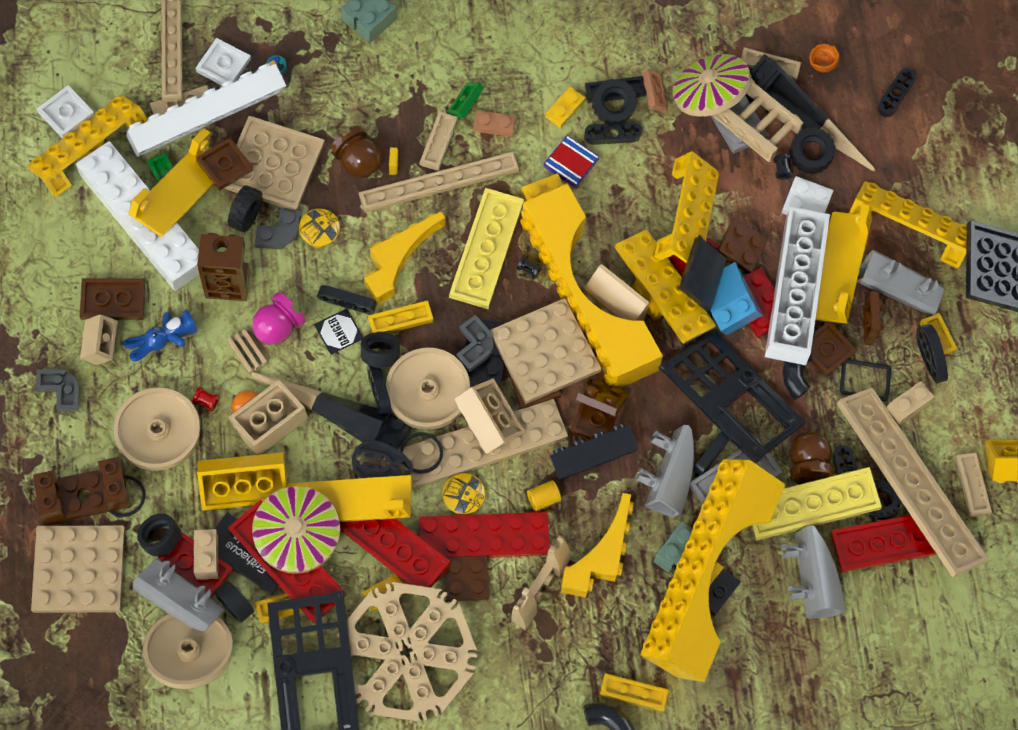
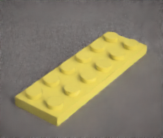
(486, 248)
(821, 503)

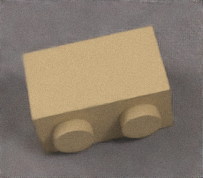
(98, 339)
(910, 403)
(206, 554)

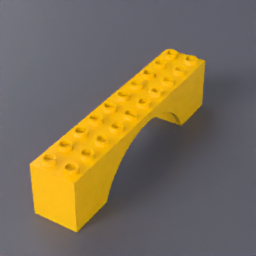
(620, 345)
(683, 631)

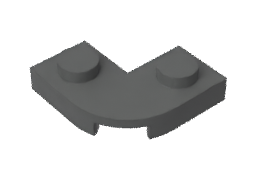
(282, 235)
(480, 343)
(64, 384)

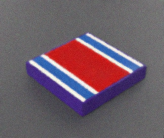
(571, 161)

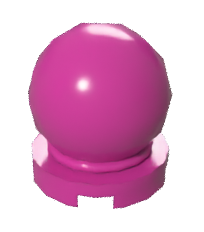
(275, 321)

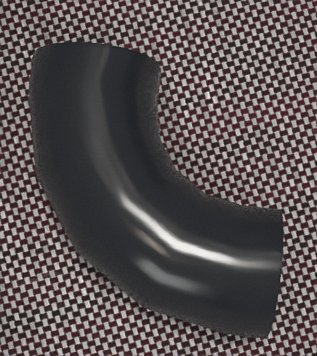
(794, 378)
(607, 715)

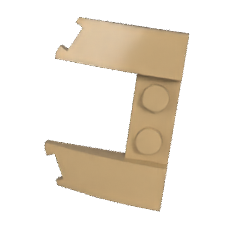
(526, 608)

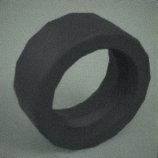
(378, 358)
(152, 524)
(234, 601)

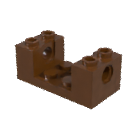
(223, 273)
(59, 496)

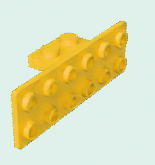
(659, 285)

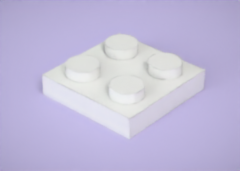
(223, 62)
(65, 111)
(807, 196)

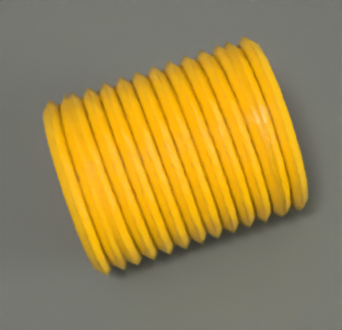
(544, 495)

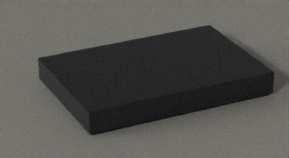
(702, 273)

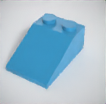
(734, 302)

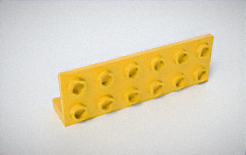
(77, 143)
(175, 192)
(693, 207)
(916, 217)
(842, 263)
(367, 497)

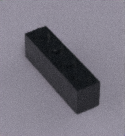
(594, 452)

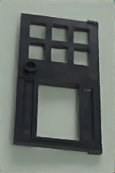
(728, 391)
(316, 662)

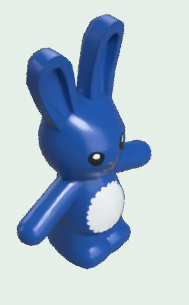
(157, 337)

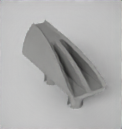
(900, 283)
(674, 476)
(818, 573)
(177, 595)

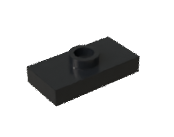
(721, 590)

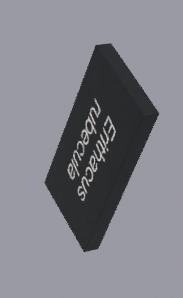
(237, 557)

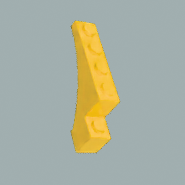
(394, 252)
(603, 559)

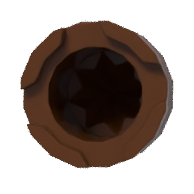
(357, 153)
(810, 455)

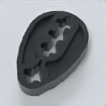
(932, 352)
(380, 450)

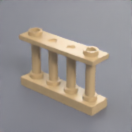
(752, 135)

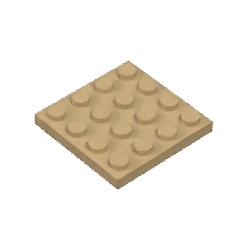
(280, 161)
(545, 351)
(78, 569)

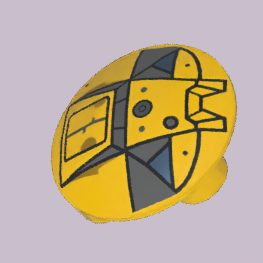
(319, 227)
(463, 493)

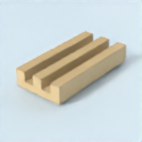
(238, 337)

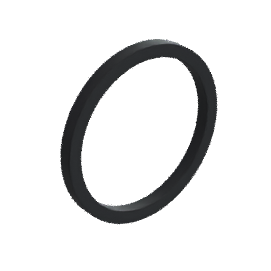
(430, 436)
(141, 503)

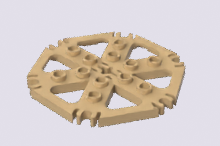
(427, 654)

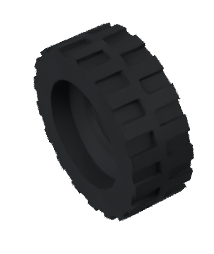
(624, 90)
(812, 135)
(245, 208)

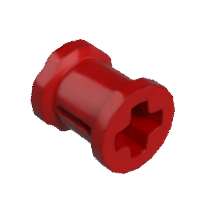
(206, 399)

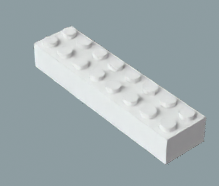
(206, 110)
(116, 186)
(797, 286)

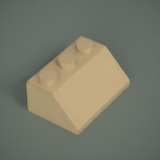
(615, 296)
(489, 416)
(268, 417)

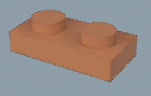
(654, 90)
(494, 123)

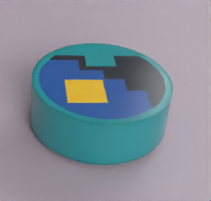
(279, 61)

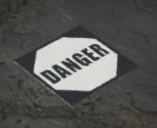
(338, 331)

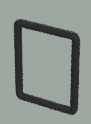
(869, 365)

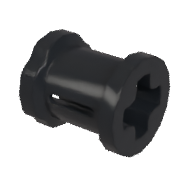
(780, 160)
(530, 266)

